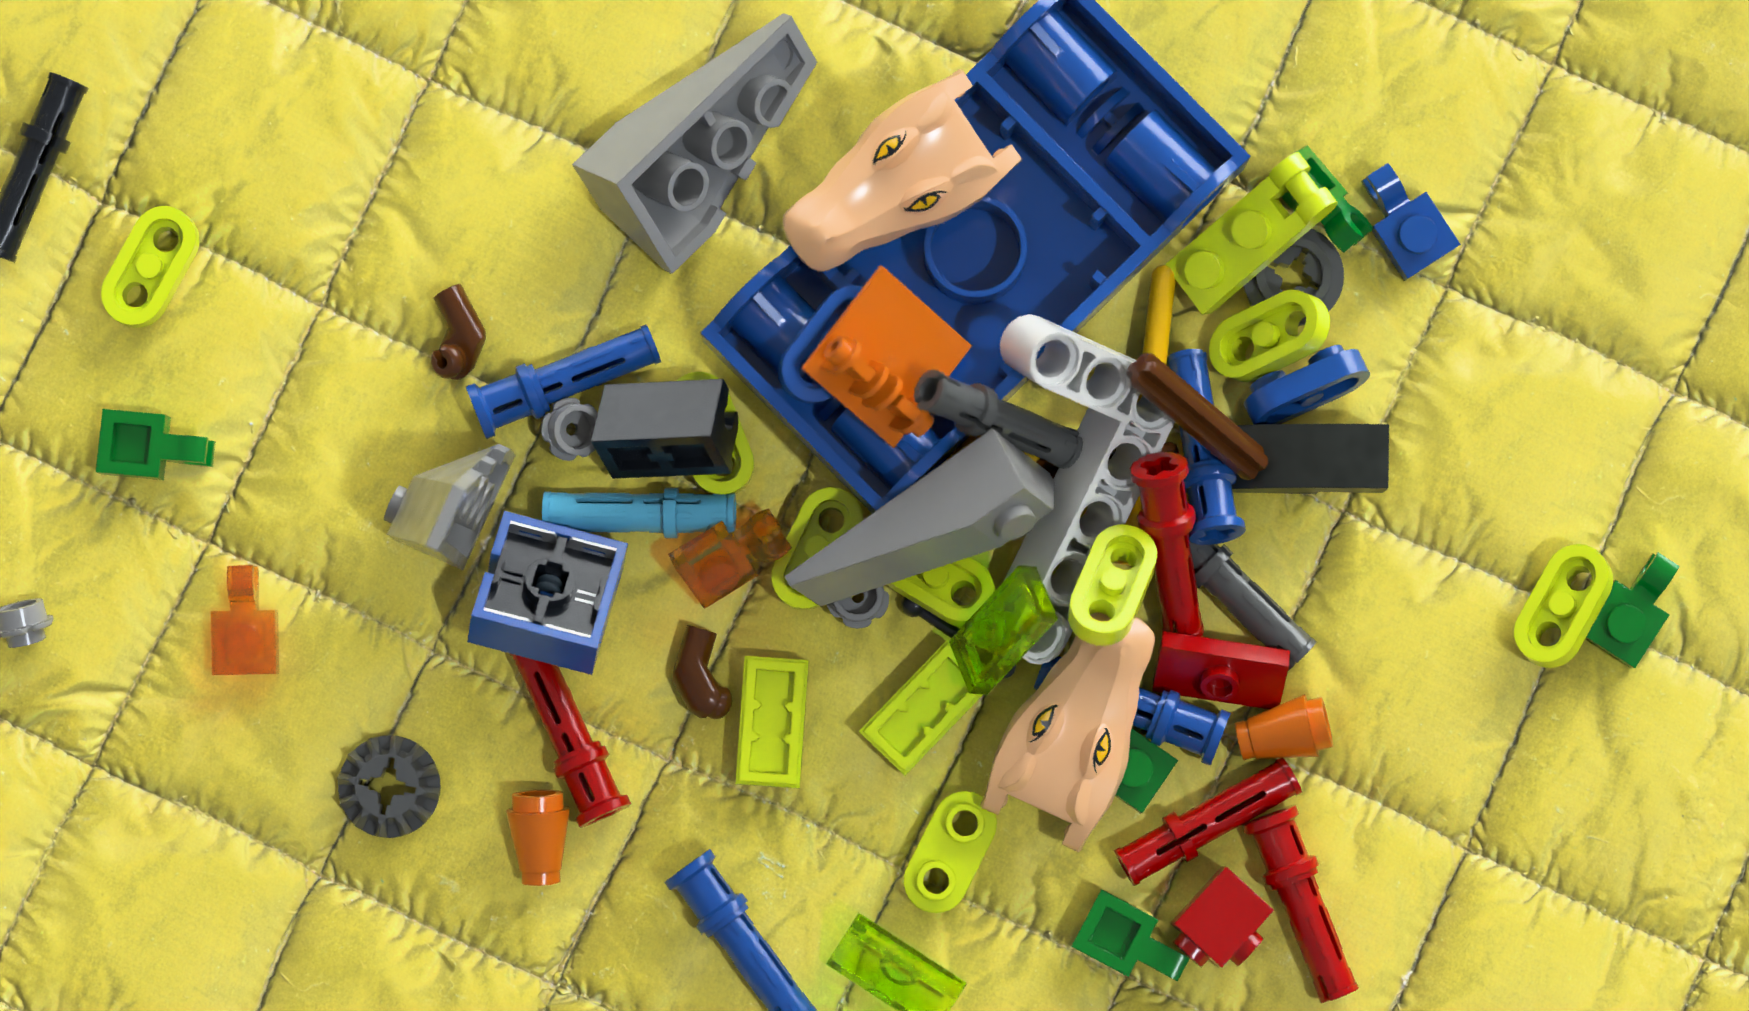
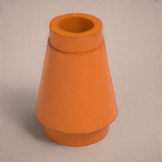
(1286, 731)
(539, 834)

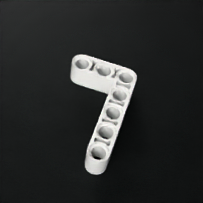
(1093, 480)

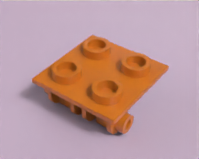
(881, 352)

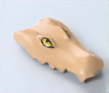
(903, 175)
(1074, 734)

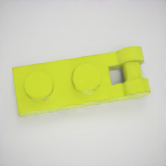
(1250, 235)

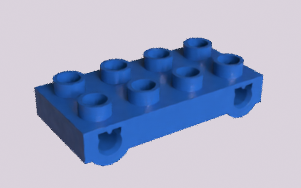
(1102, 186)

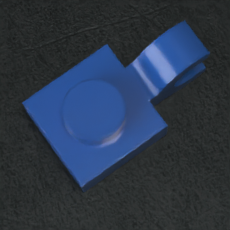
(1412, 231)

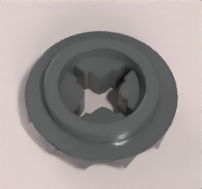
(1321, 267)
(412, 767)

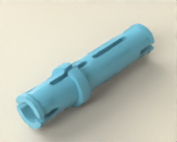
(651, 512)

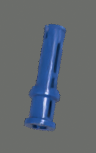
(533, 390)
(1208, 478)
(1172, 720)
(724, 917)

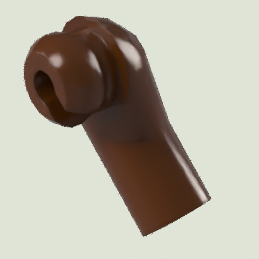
(463, 338)
(694, 679)

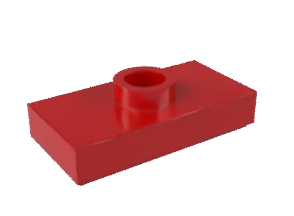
(1221, 670)

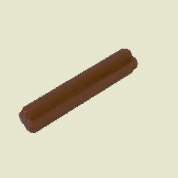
(1197, 416)

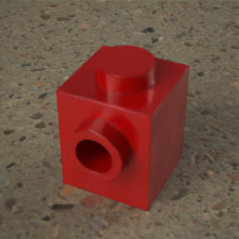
(1221, 921)

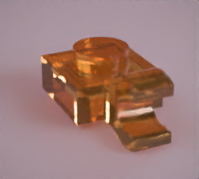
(722, 560)
(244, 637)

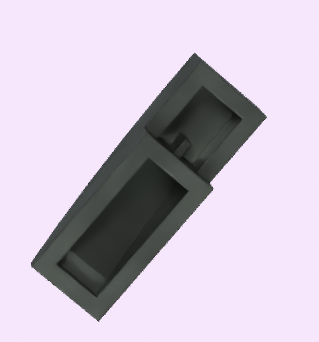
(1320, 458)

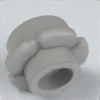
(554, 429)
(861, 614)
(24, 622)

